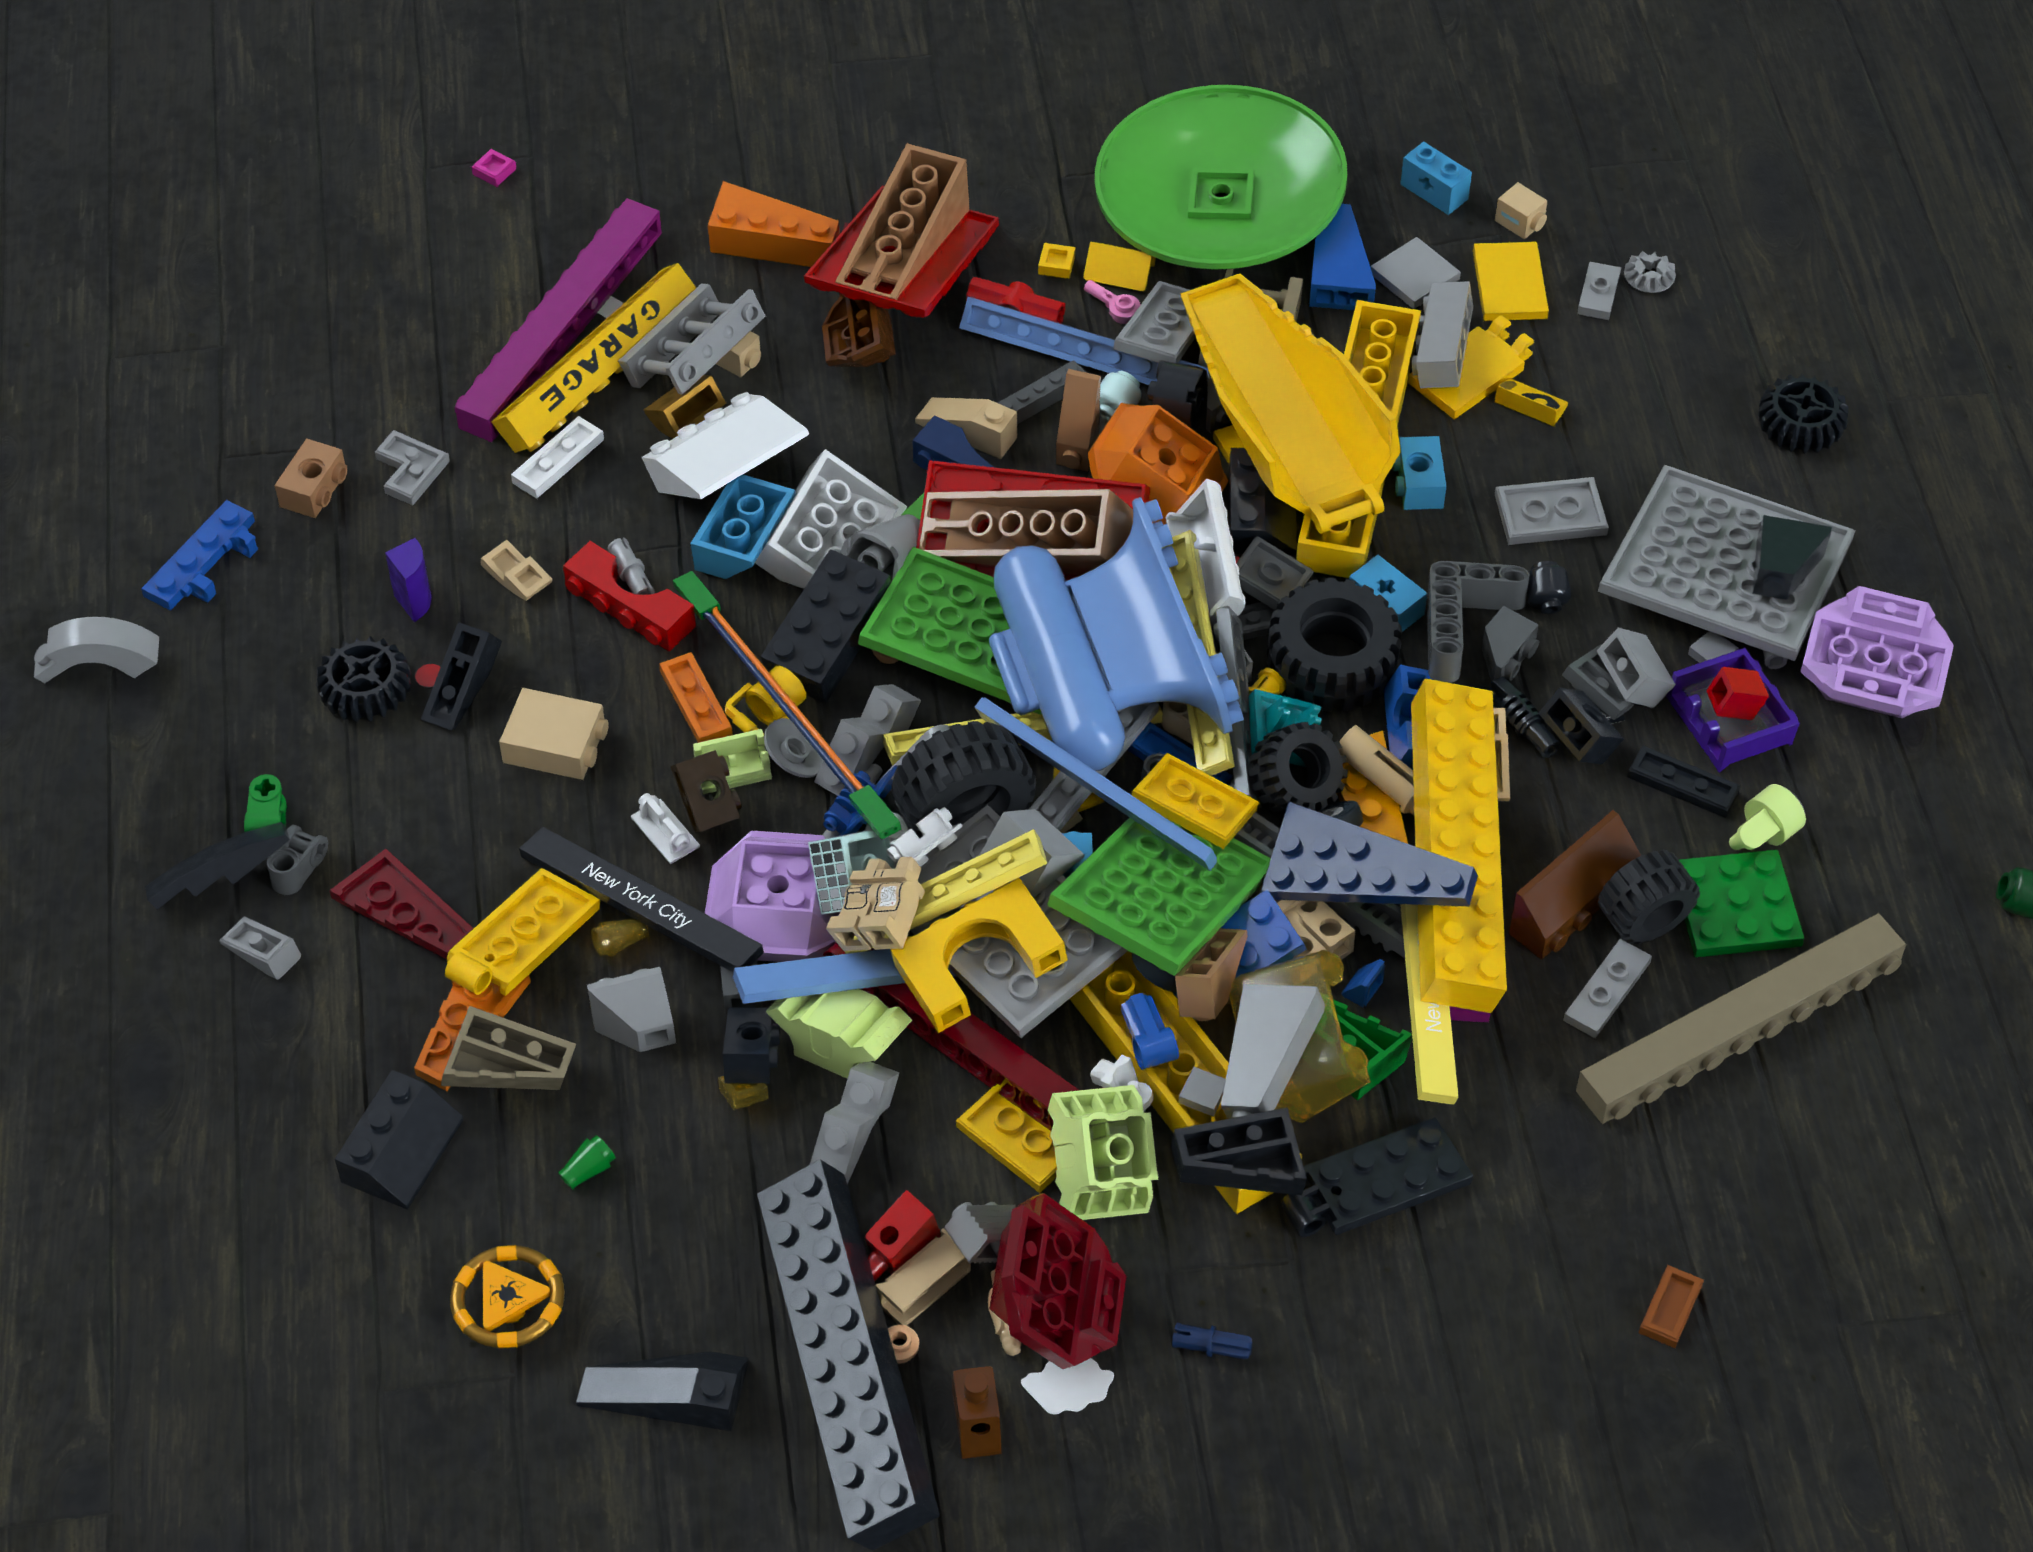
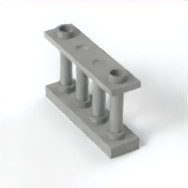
(679, 327)

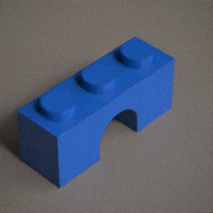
(1398, 698)

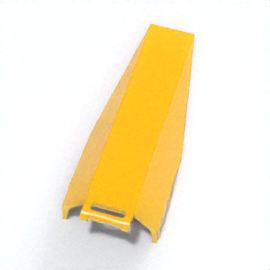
(1294, 403)

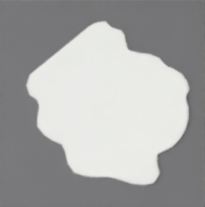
(1069, 1387)

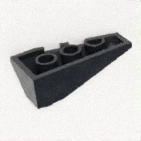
(681, 1389)

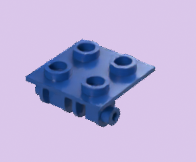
(843, 815)

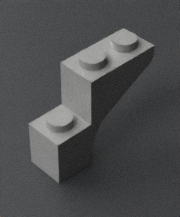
(861, 738)
(850, 1123)

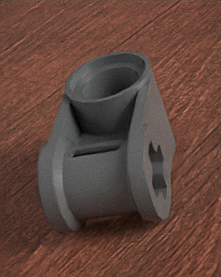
(295, 860)

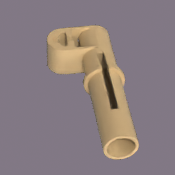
(1379, 767)

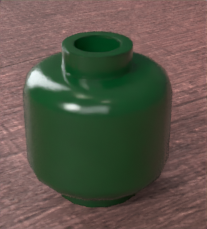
(2016, 892)

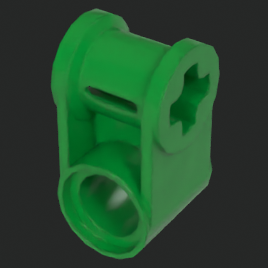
(265, 803)

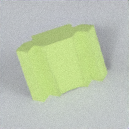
(839, 1027)
(1103, 1151)

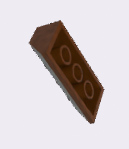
(1569, 888)

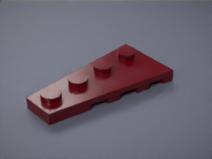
(401, 902)

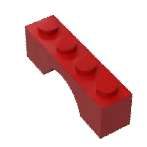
(659, 617)

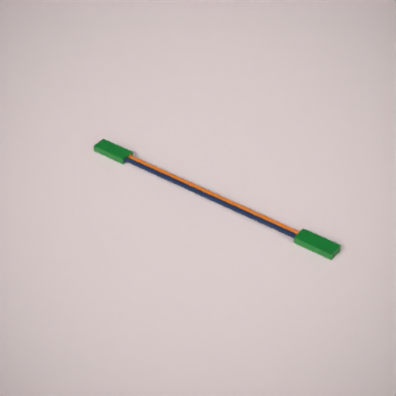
(862, 798)

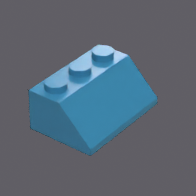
(739, 526)

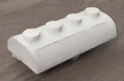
(1207, 519)

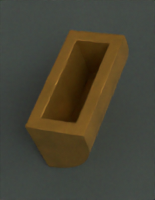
(676, 410)

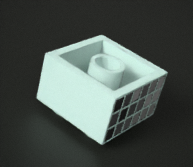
(835, 860)

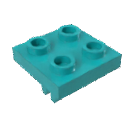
(1273, 712)

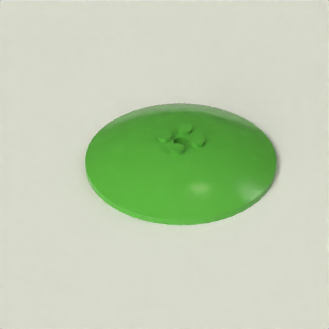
(1254, 144)

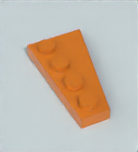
(443, 1036)

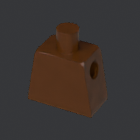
(974, 1404)

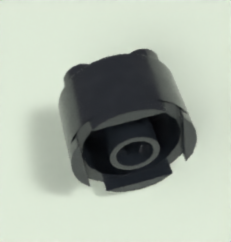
(1180, 391)

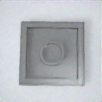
(1412, 270)

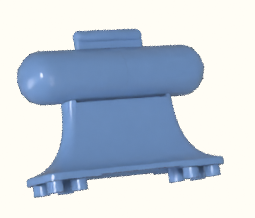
(1104, 642)

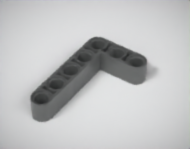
(1465, 586)

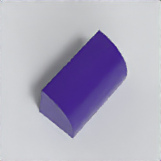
(409, 578)

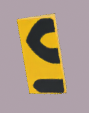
(1530, 401)

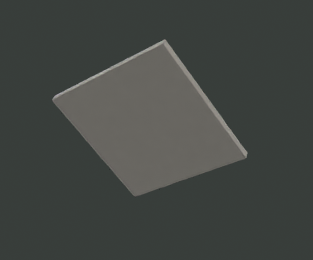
(1696, 563)

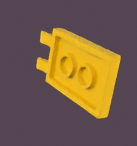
(1485, 366)

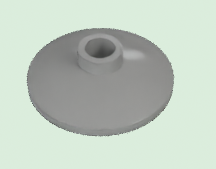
(791, 749)

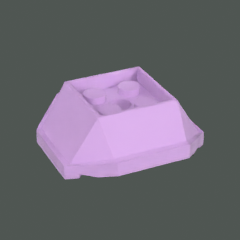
(1878, 653)
(745, 895)

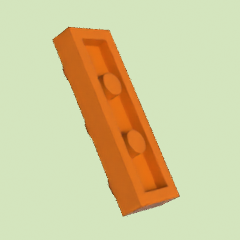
(695, 698)

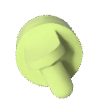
(1770, 817)

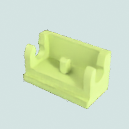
(744, 755)

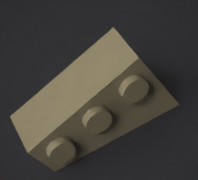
(506, 1055)

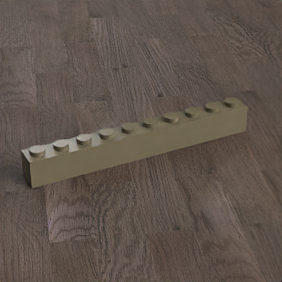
(1740, 1019)

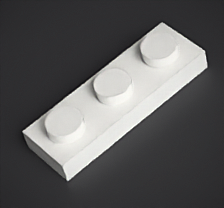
(557, 457)

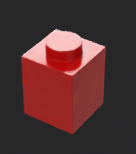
(1737, 693)

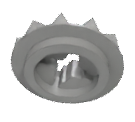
(1650, 281)

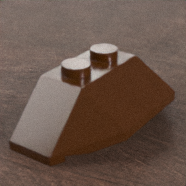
(857, 334)

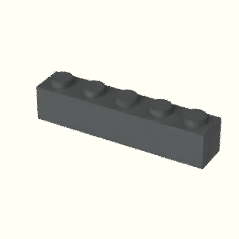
(1040, 393)

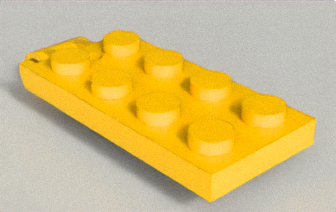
(520, 934)

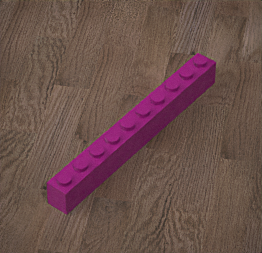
(559, 316)

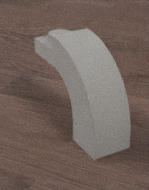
(96, 641)

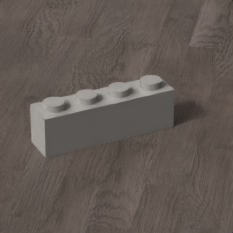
(1443, 335)

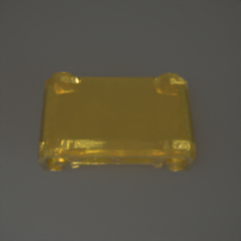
(1328, 1065)

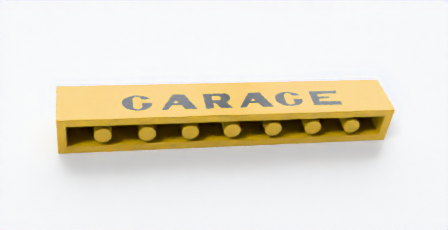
(590, 362)

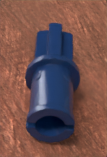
(1212, 1341)

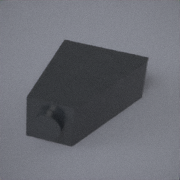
(1786, 554)

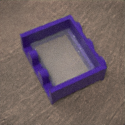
(1726, 738)

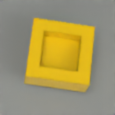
(1056, 260)

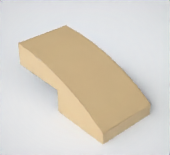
(514, 572)

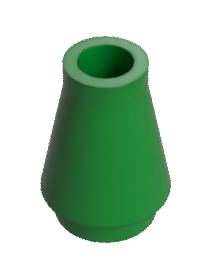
(587, 1162)

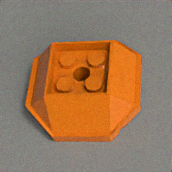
(1155, 450)

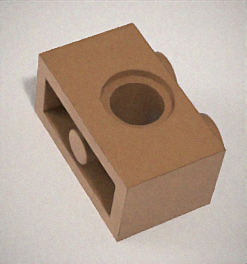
(311, 478)

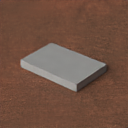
(1551, 511)

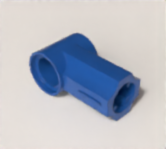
(1150, 1039)

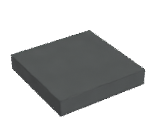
(1270, 573)

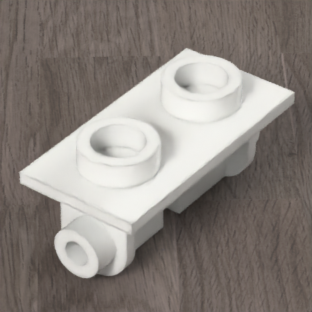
(664, 829)
(935, 831)

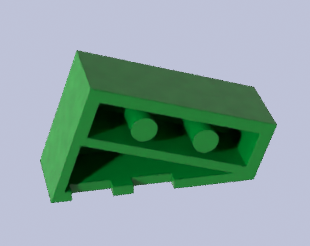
(1382, 1046)

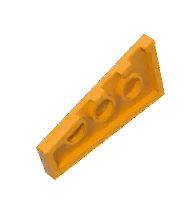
(1379, 810)

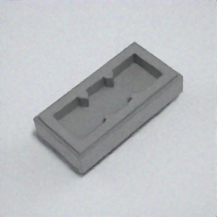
(1599, 290)

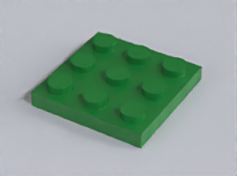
(1741, 905)

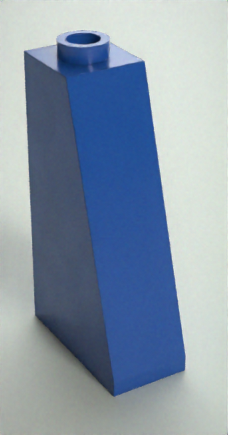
(1341, 265)

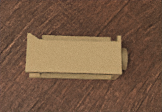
(922, 1279)

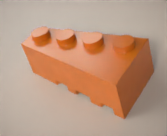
(767, 228)

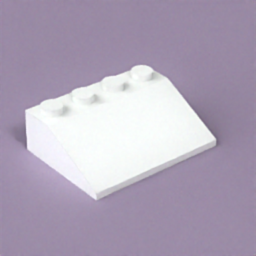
(721, 446)
(823, 514)

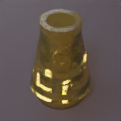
(617, 935)

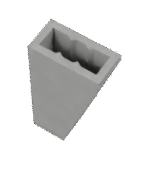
(1267, 1045)

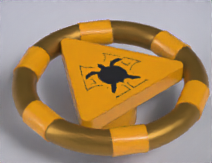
(507, 1296)

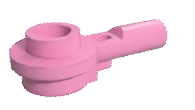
(1120, 307)

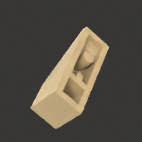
(984, 422)

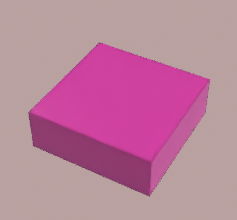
(493, 167)

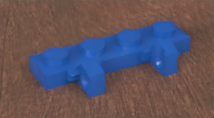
(186, 568)

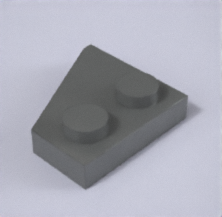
(1594, 679)

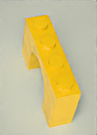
(1003, 914)

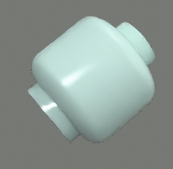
(1118, 389)

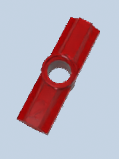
(1017, 297)

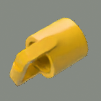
(762, 703)

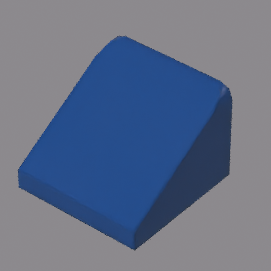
(1365, 983)

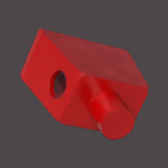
(900, 1234)

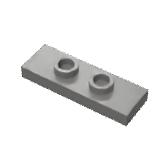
(1607, 988)

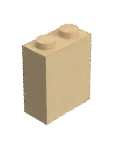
(553, 733)

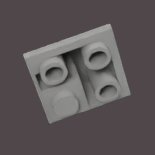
(633, 1009)

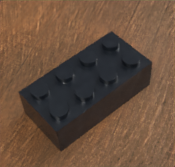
(825, 624)

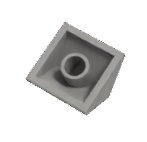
(1059, 851)

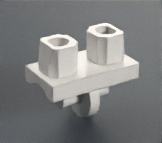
(1121, 1074)

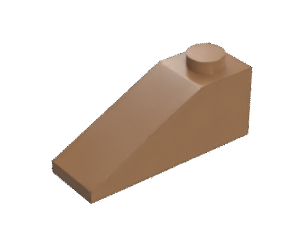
(1078, 419)
(1208, 977)

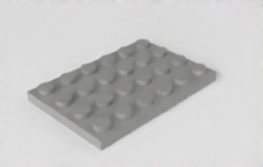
(995, 967)

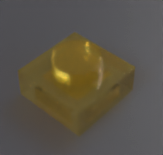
(742, 1094)

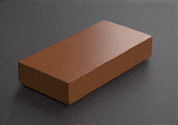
(1671, 1306)

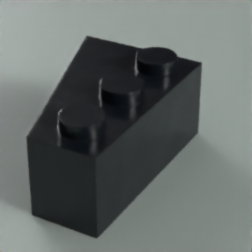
(1242, 1153)

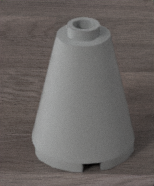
(884, 544)

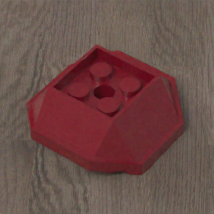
(1057, 1284)

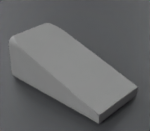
(262, 947)

